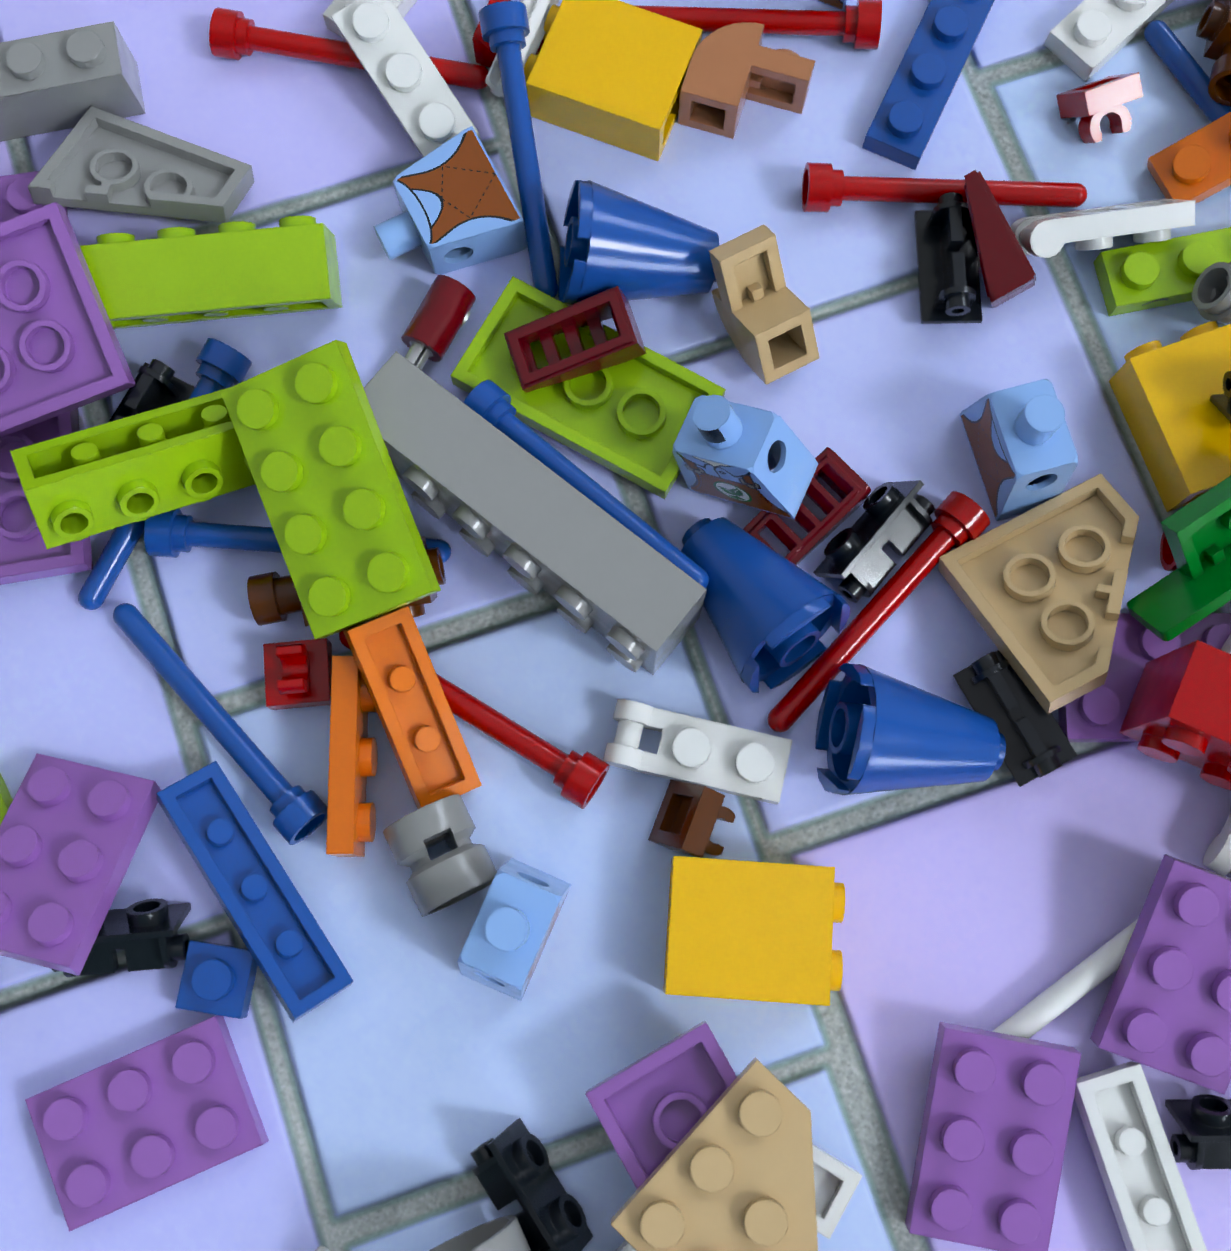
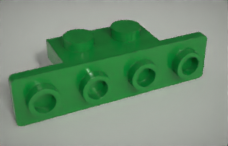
(1202, 552)

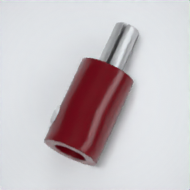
(437, 320)

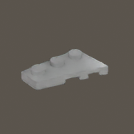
(139, 170)

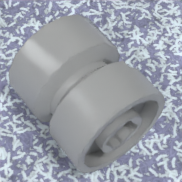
(450, 876)

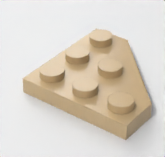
(1051, 588)
(733, 1179)

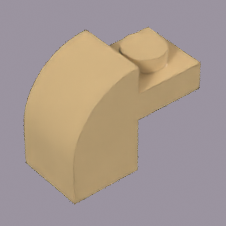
(758, 310)

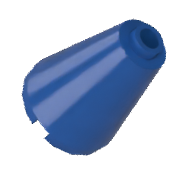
(630, 246)
(762, 603)
(900, 737)

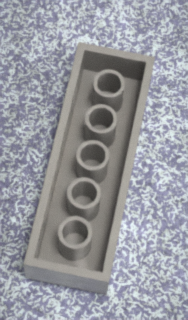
(532, 519)

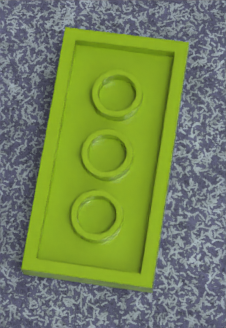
(613, 416)
(330, 490)

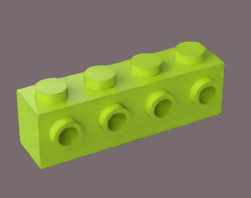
(216, 274)
(132, 469)

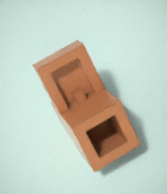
(735, 68)

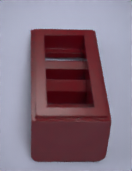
(1000, 255)
(589, 313)
(843, 481)

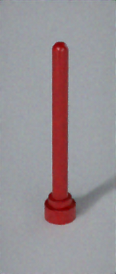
(856, 24)
(235, 36)
(828, 187)
(956, 523)
(573, 773)

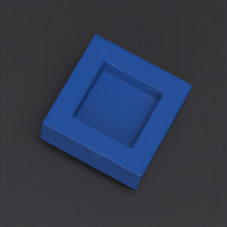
(217, 979)

